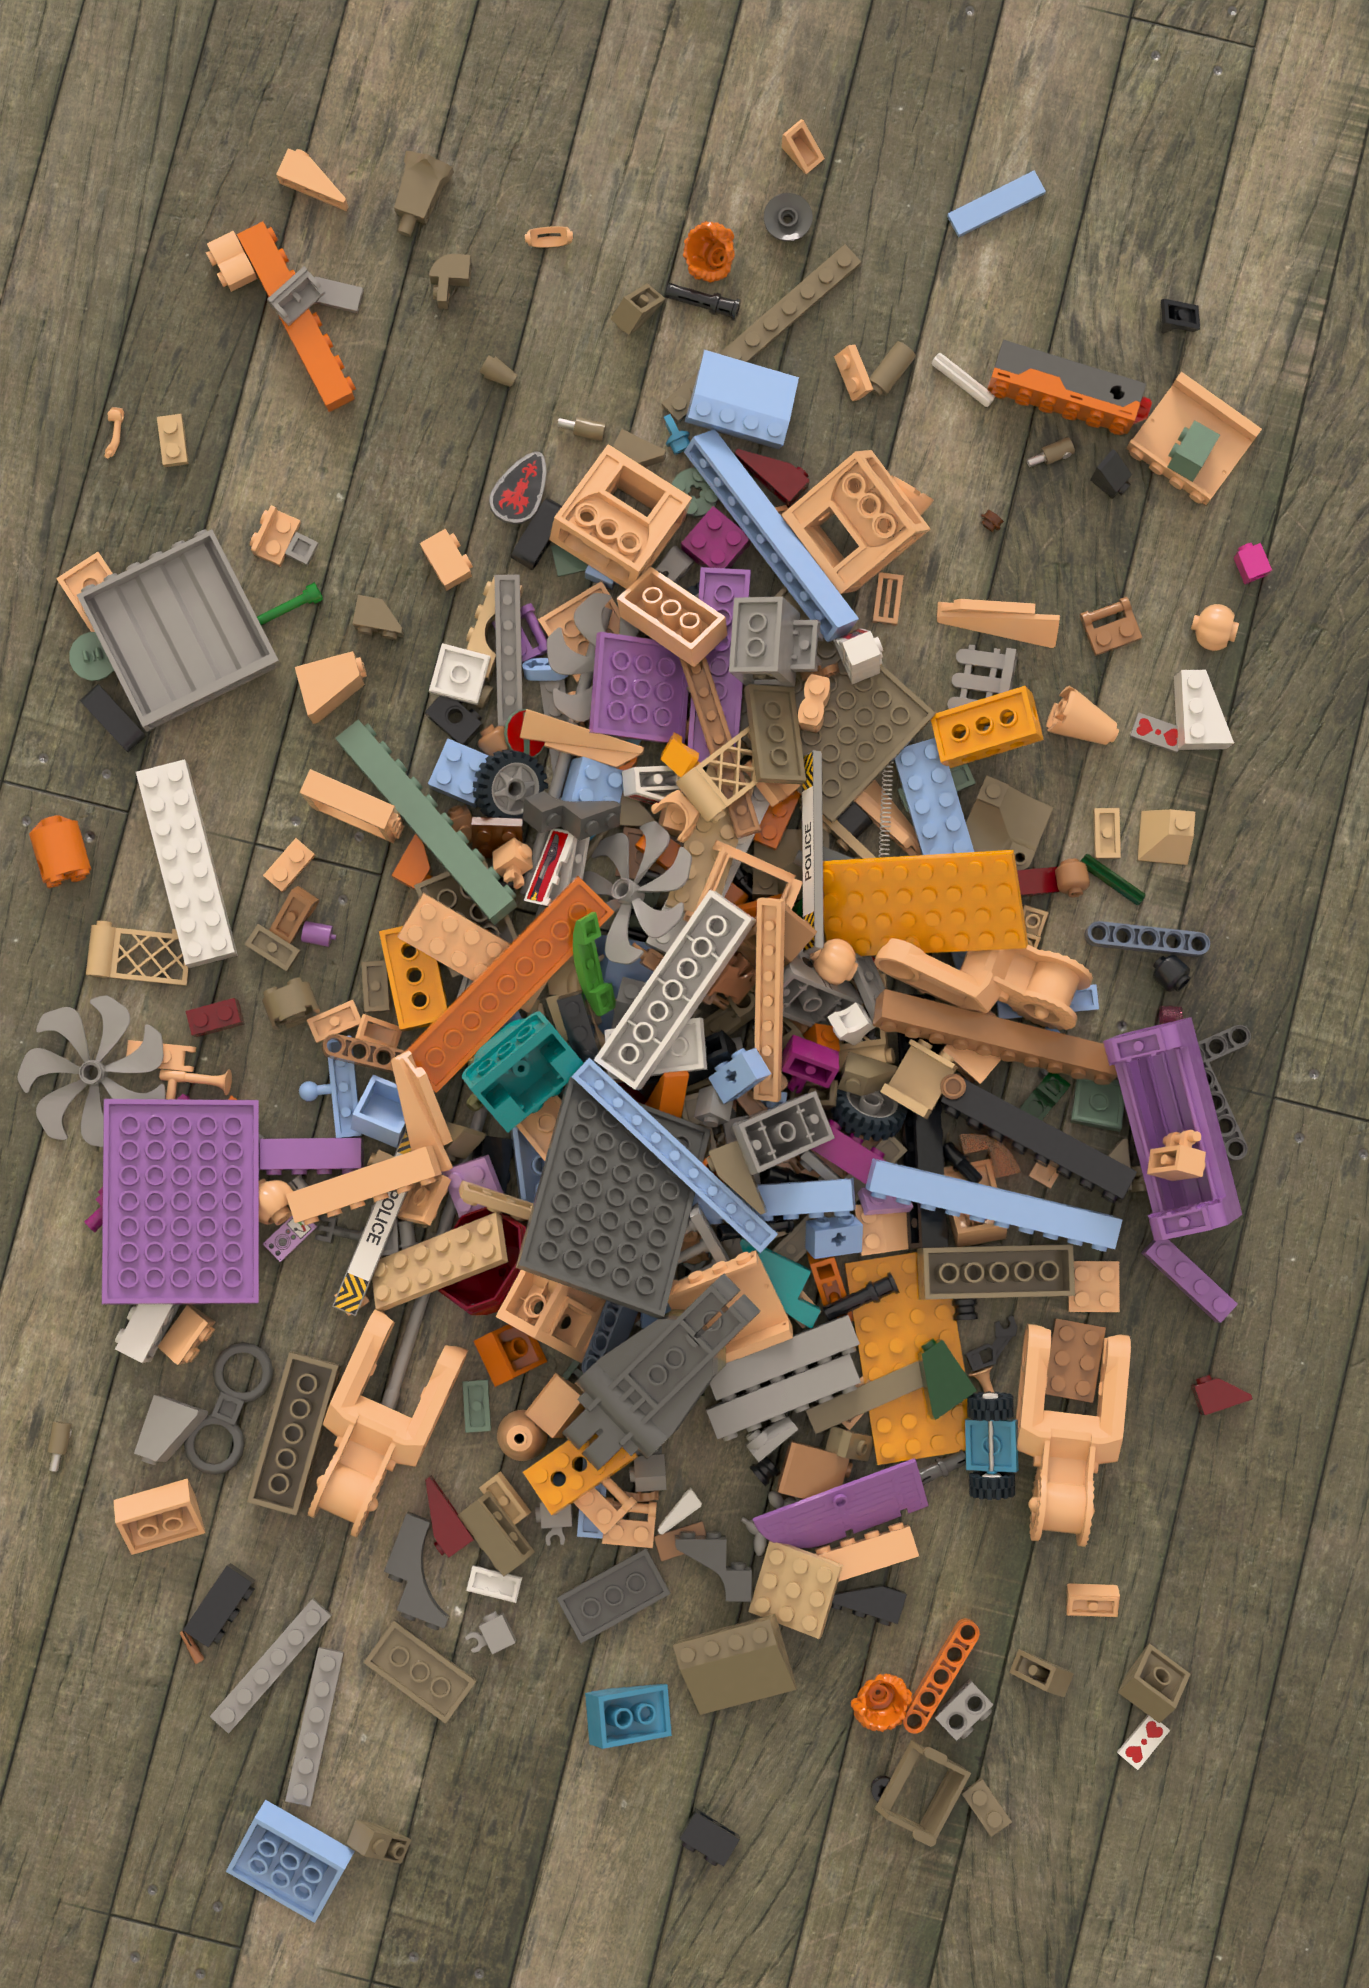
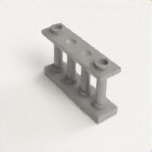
(708, 1242)

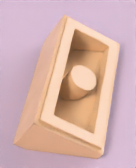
(1092, 1600)

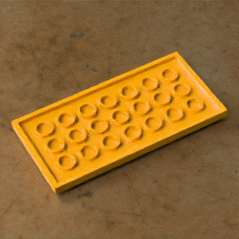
(926, 900)
(891, 1339)

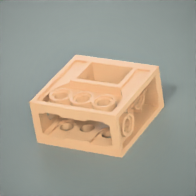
(870, 510)
(610, 532)
(558, 1303)

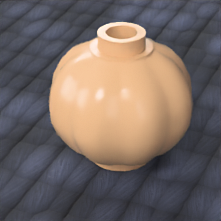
(1215, 627)
(835, 961)
(273, 1202)

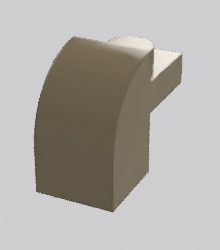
(448, 271)

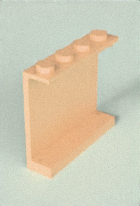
(1179, 409)
(749, 1275)

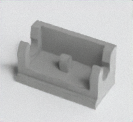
(296, 296)

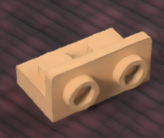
(274, 536)

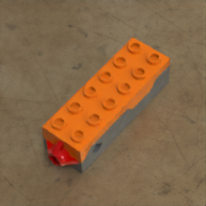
(1068, 388)

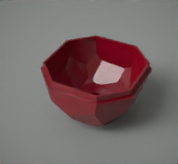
(487, 1290)

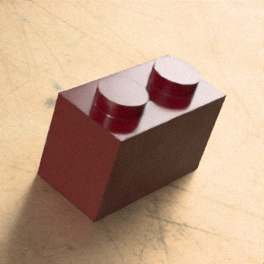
(215, 1017)

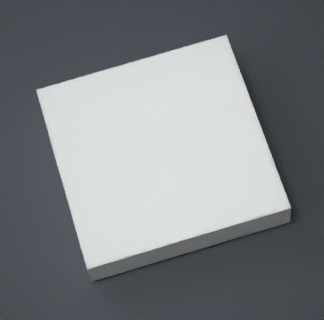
(459, 674)

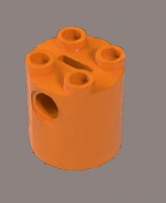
(59, 850)

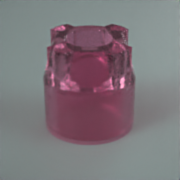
(1170, 1014)

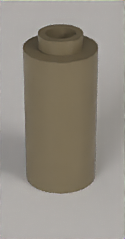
(891, 368)

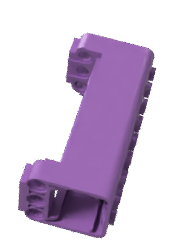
(1170, 1093)

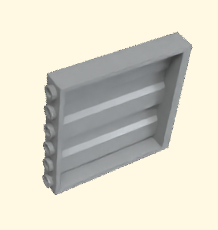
(178, 629)

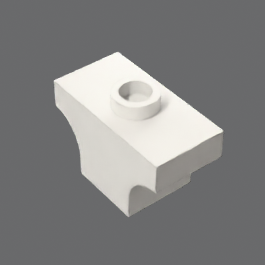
(851, 1024)

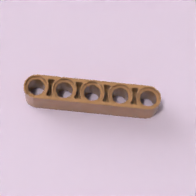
(371, 1050)

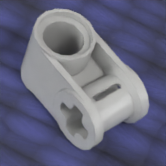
(675, 564)

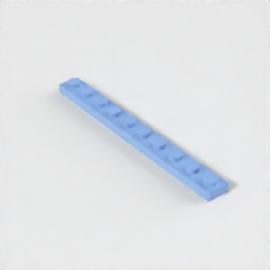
(674, 1155)

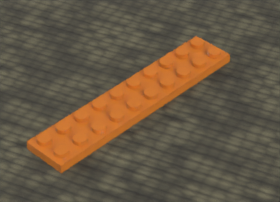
(505, 985)

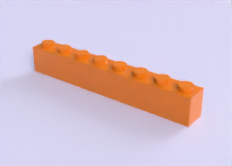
(304, 331)

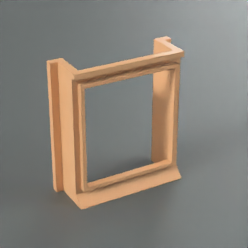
(725, 851)

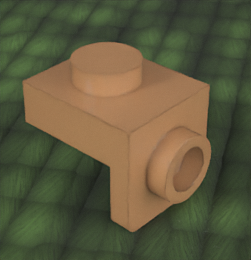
(462, 820)

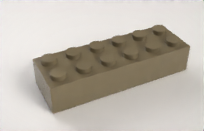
(995, 1272)
(294, 1433)

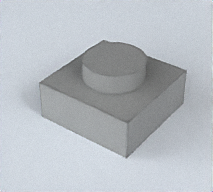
(301, 548)

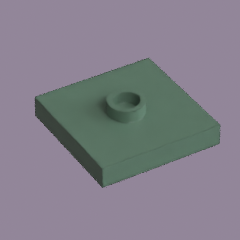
(1098, 1105)

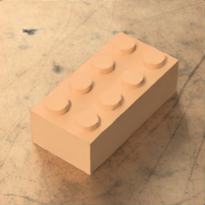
(672, 616)

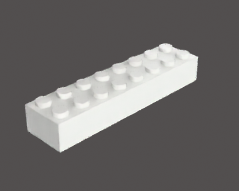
(186, 863)
(675, 990)

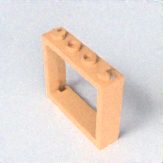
(352, 806)

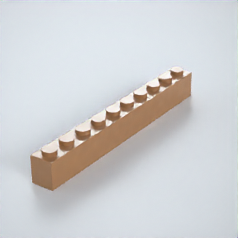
(993, 1036)

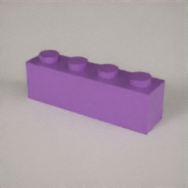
(311, 1154)
(1190, 1279)

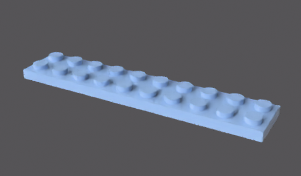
(933, 805)

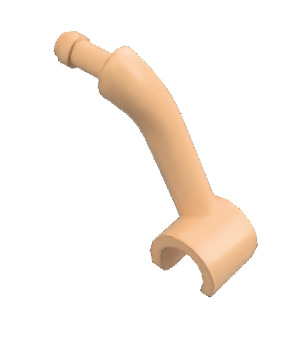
(117, 416)

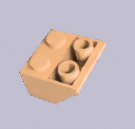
(186, 1335)

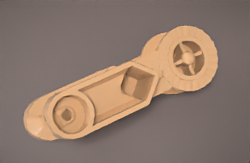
(1027, 979)
(372, 1435)
(1066, 1444)

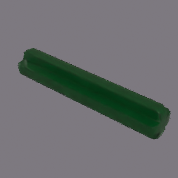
(1113, 880)

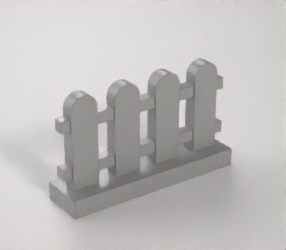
(988, 685)

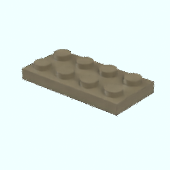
(775, 734)
(420, 1671)

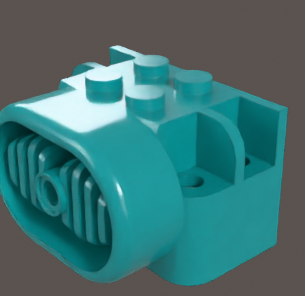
(521, 1069)

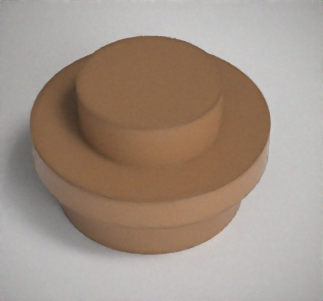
(953, 1086)

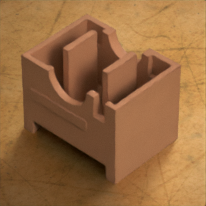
(735, 979)

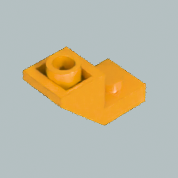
(679, 756)

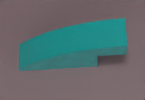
(788, 1281)

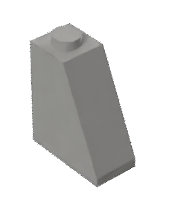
(167, 1428)

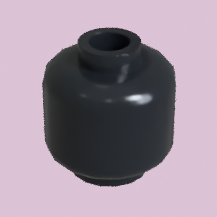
(1171, 973)

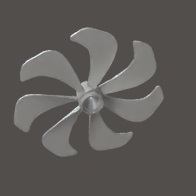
(568, 662)
(630, 895)
(69, 1024)

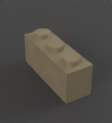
(496, 1533)

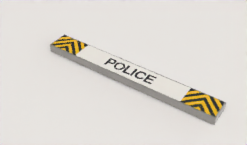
(813, 849)
(370, 1246)

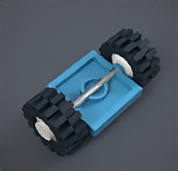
(991, 1445)

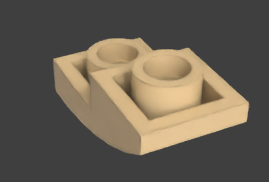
(1034, 923)

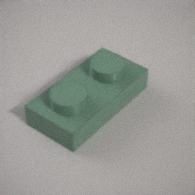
(476, 1406)

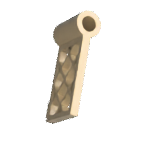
(703, 791)
(104, 954)
(874, 1049)

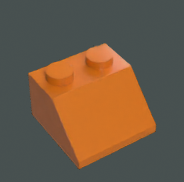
(509, 1353)

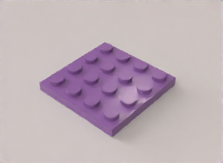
(637, 689)

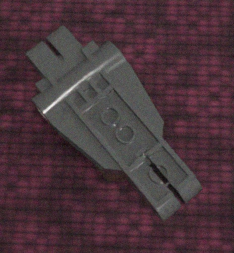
(656, 1377)

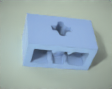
(739, 1075)
(833, 1236)

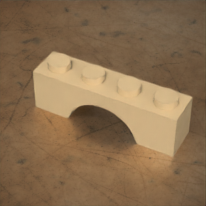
(485, 615)

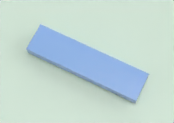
(996, 204)

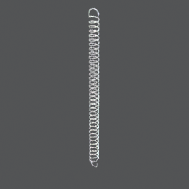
(885, 812)

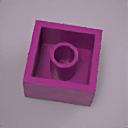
(715, 541)

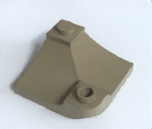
(1006, 821)
(767, 885)

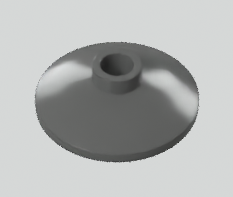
(790, 206)

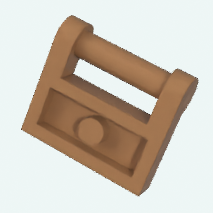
(1112, 634)

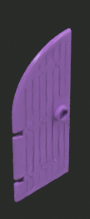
(846, 1507)

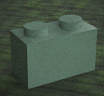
(1193, 450)

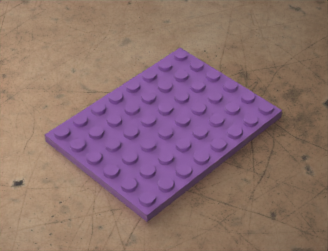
(180, 1202)

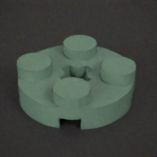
(692, 478)

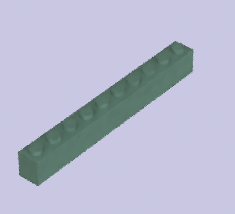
(426, 822)

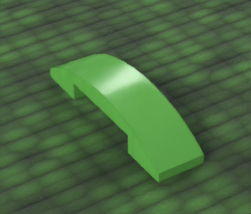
(587, 965)

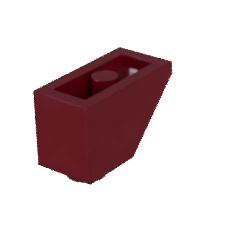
(1216, 1394)

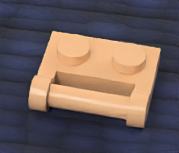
(600, 1510)
(633, 1532)

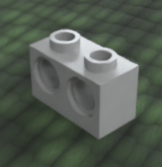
(958, 1705)

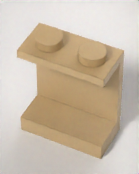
(919, 1078)

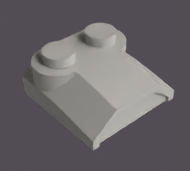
(769, 1438)

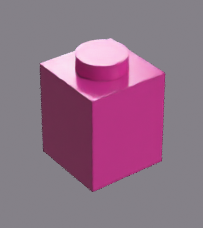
(1252, 562)

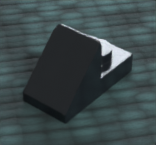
(1178, 316)

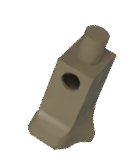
(420, 189)

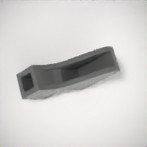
(577, 817)
(711, 1552)

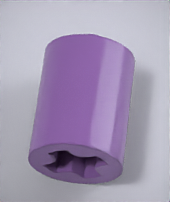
(317, 934)

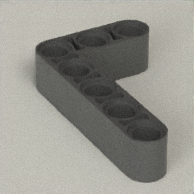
(1223, 1111)

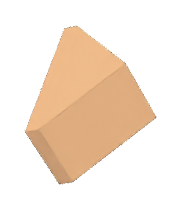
(802, 147)
(378, 1031)

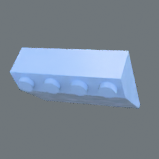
(742, 400)
(290, 1861)

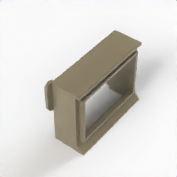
(942, 1802)

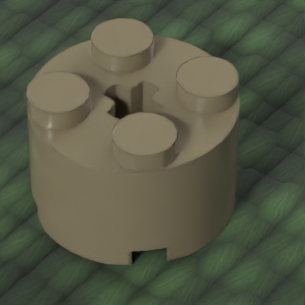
(290, 1004)

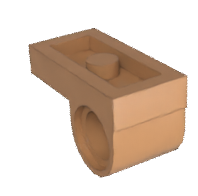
(293, 914)

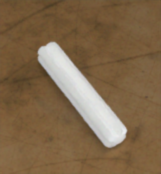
(963, 380)

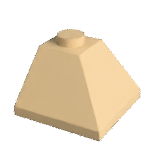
(1166, 836)

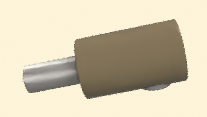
(584, 428)
(1053, 452)
(58, 1442)

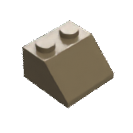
(1154, 1683)

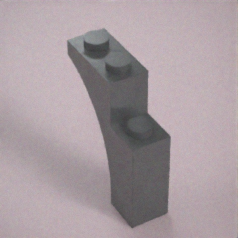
(407, 1564)

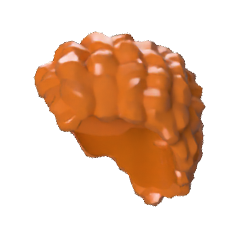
(709, 251)
(882, 1708)

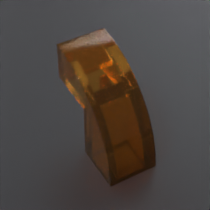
(1000, 1157)

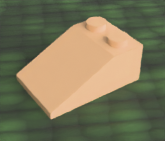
(968, 1231)
(882, 1232)

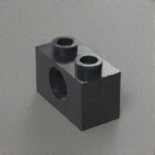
(460, 732)

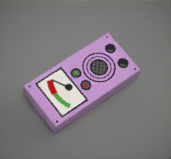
(288, 1237)

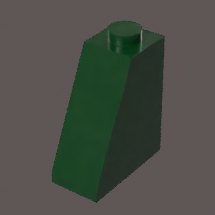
(942, 1378)

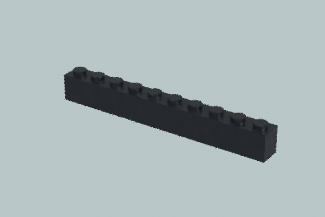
(925, 1152)

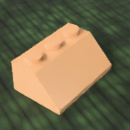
(158, 1516)

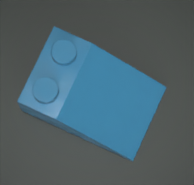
(628, 1715)

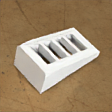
(684, 1507)

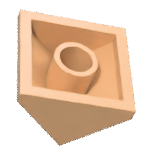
(556, 1406)

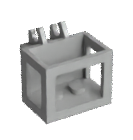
(772, 641)

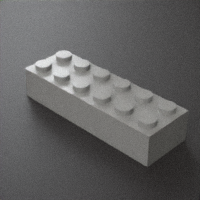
(791, 1355)
(783, 1396)

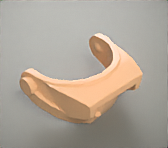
(549, 241)
(690, 811)

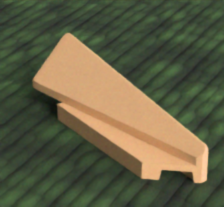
(1001, 619)
(577, 740)
(901, 829)
(420, 1109)

